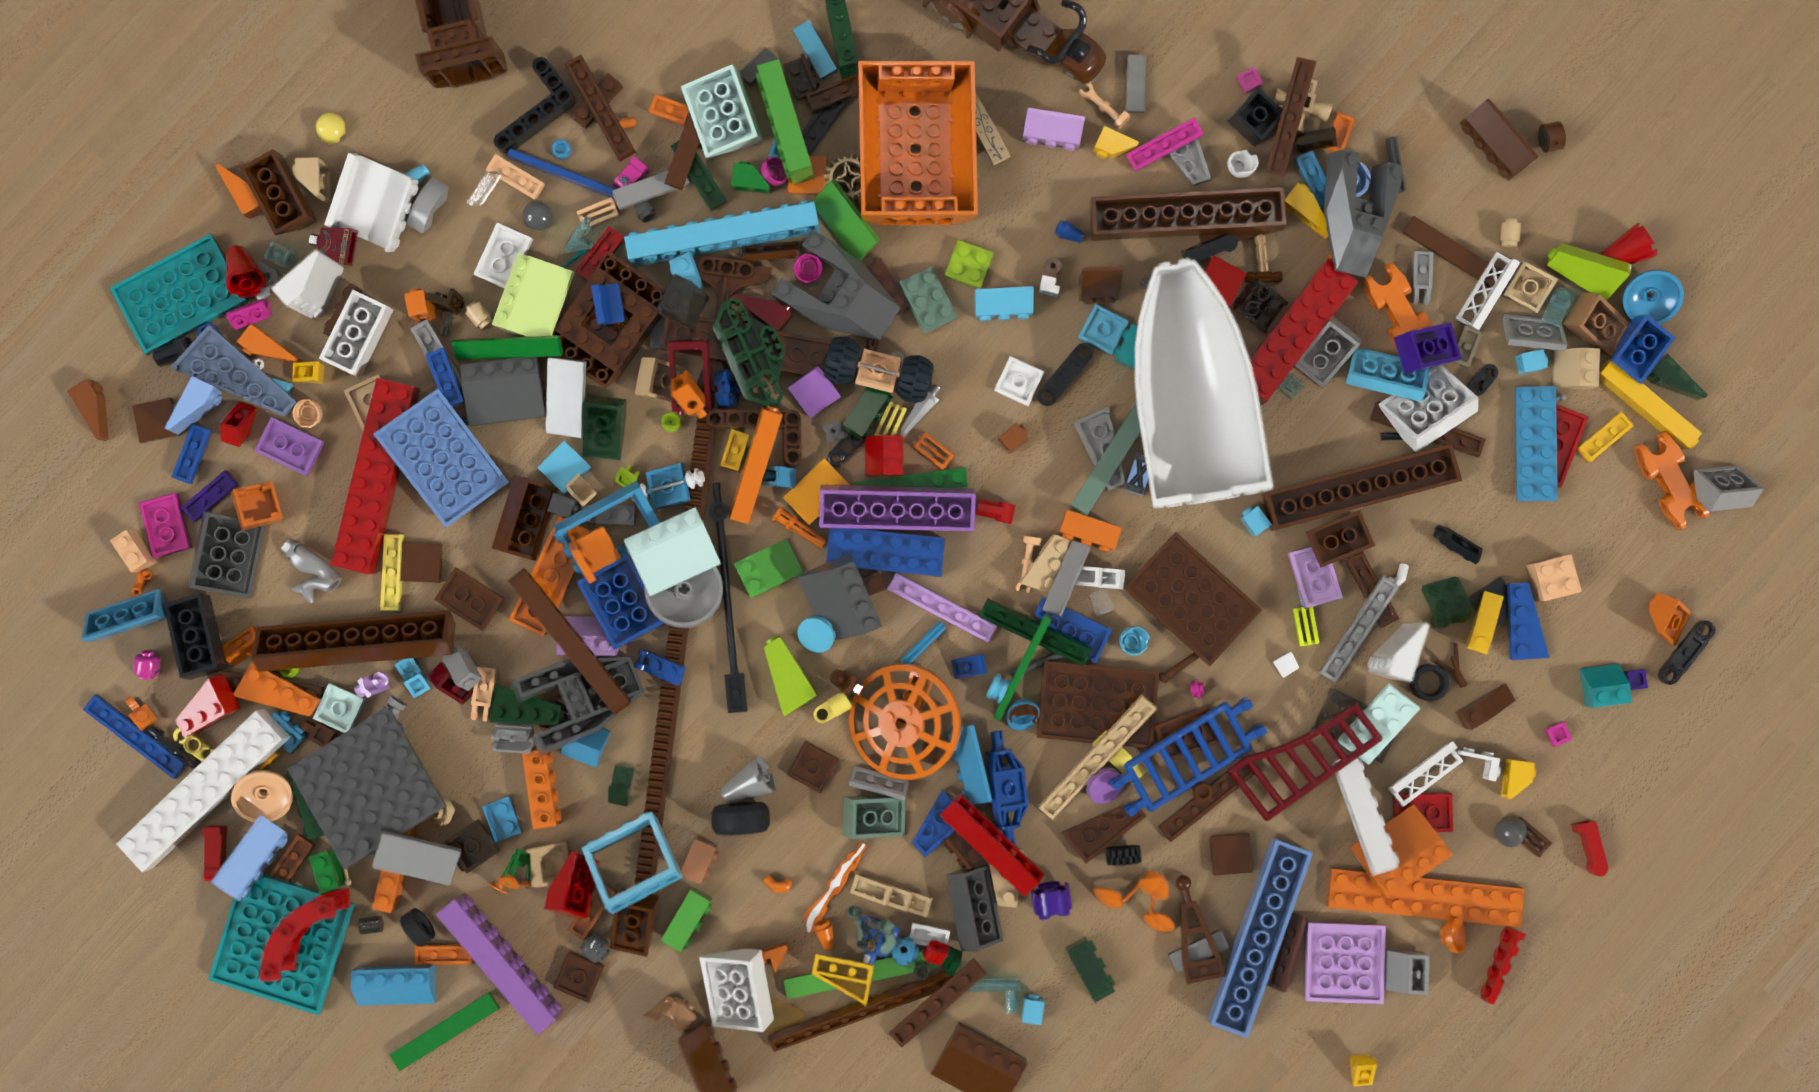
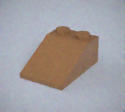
(1596, 323)

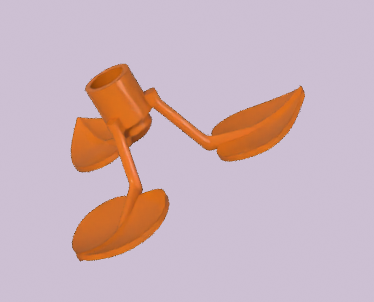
(1151, 884)

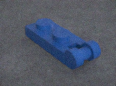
(660, 667)

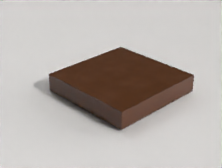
(152, 419)
(421, 562)
(812, 766)
(1231, 854)
(578, 976)

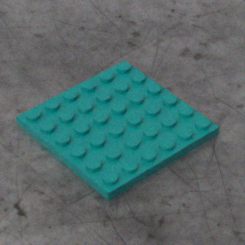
(249, 930)

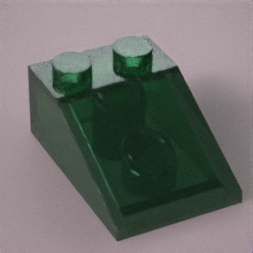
(603, 427)

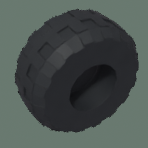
(740, 818)

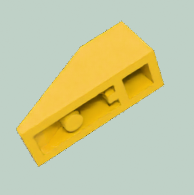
(1306, 208)
(1484, 622)

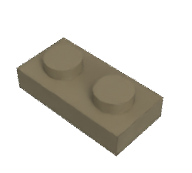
(1468, 343)

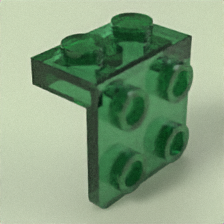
(1447, 602)

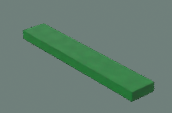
(507, 347)
(1022, 666)
(444, 1031)

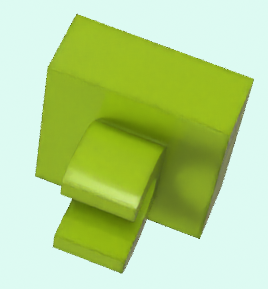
(625, 477)

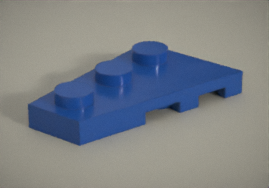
(934, 828)

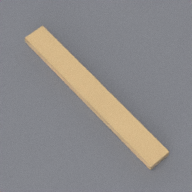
(1097, 756)

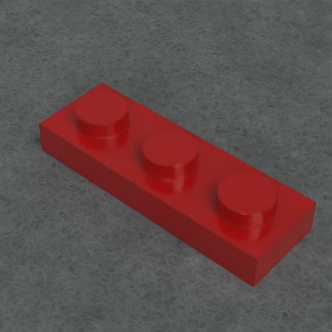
(607, 242)

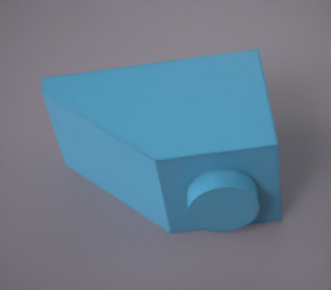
(779, 477)

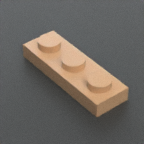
(516, 177)

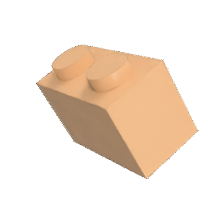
(133, 551)

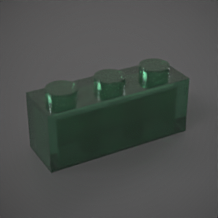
(1091, 969)

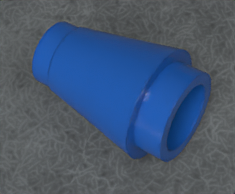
(1068, 231)

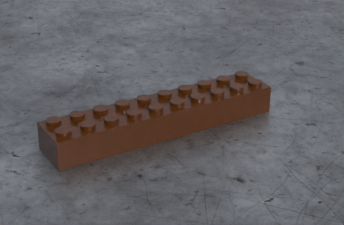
(1187, 213)
(1361, 487)
(354, 640)

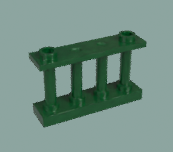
(842, 37)

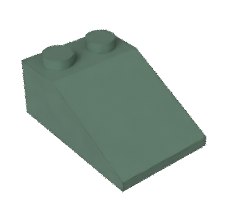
(873, 816)

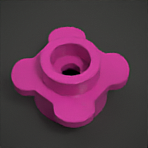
(1197, 689)

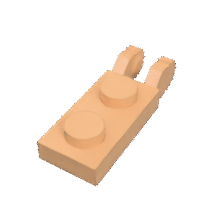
(483, 693)

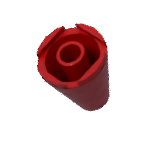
(1632, 246)
(243, 273)

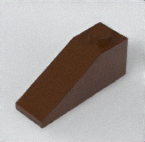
(1485, 707)

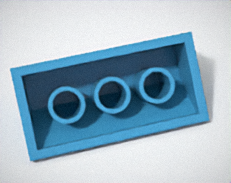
(124, 616)
(971, 766)
(394, 984)

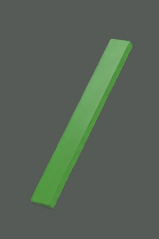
(883, 969)

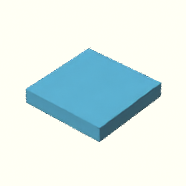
(1103, 329)
(563, 465)

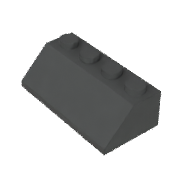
(974, 908)

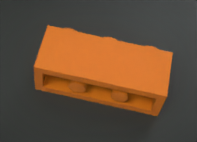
(1089, 531)

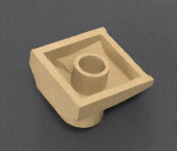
(1530, 286)

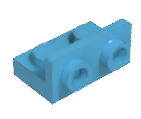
(296, 734)

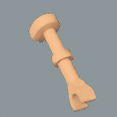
(1104, 106)
(1030, 542)

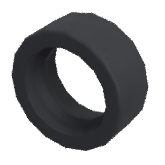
(1444, 682)
(417, 927)

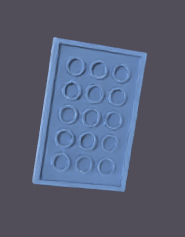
(441, 458)

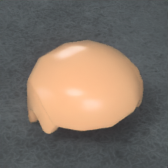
(307, 413)

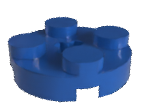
(728, 389)

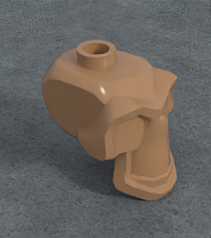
(675, 1009)

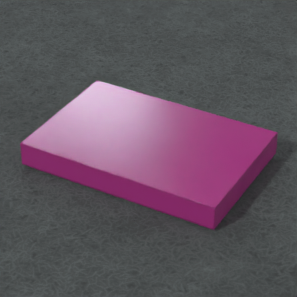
(165, 525)

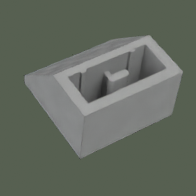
(1406, 972)

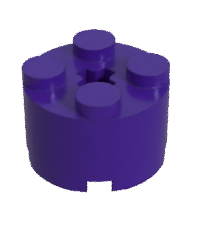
(1051, 900)

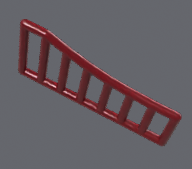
(1288, 748)

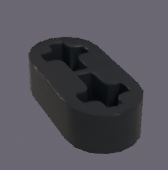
(1485, 383)

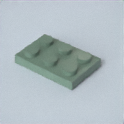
(927, 300)

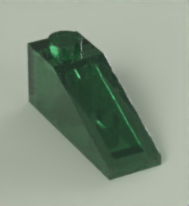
(1673, 378)

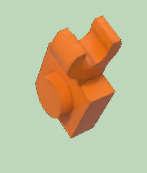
(142, 715)

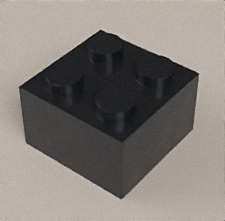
(1256, 117)

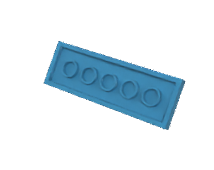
(1536, 443)

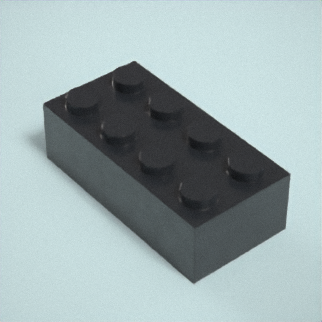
(195, 636)

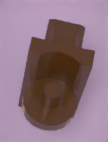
(845, 681)

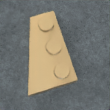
(1046, 566)

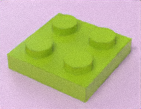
(969, 264)

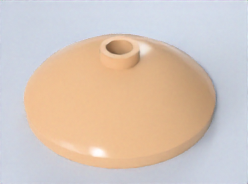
(252, 802)

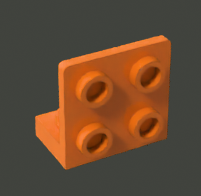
(593, 552)

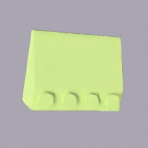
(532, 297)

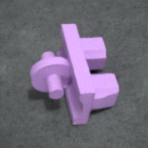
(372, 685)

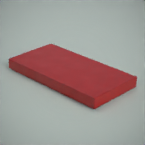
(1569, 431)

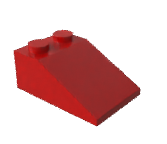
(571, 888)

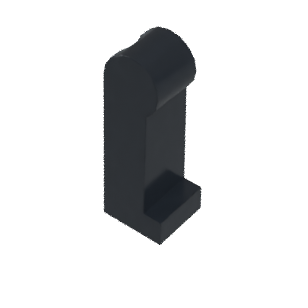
(1211, 247)

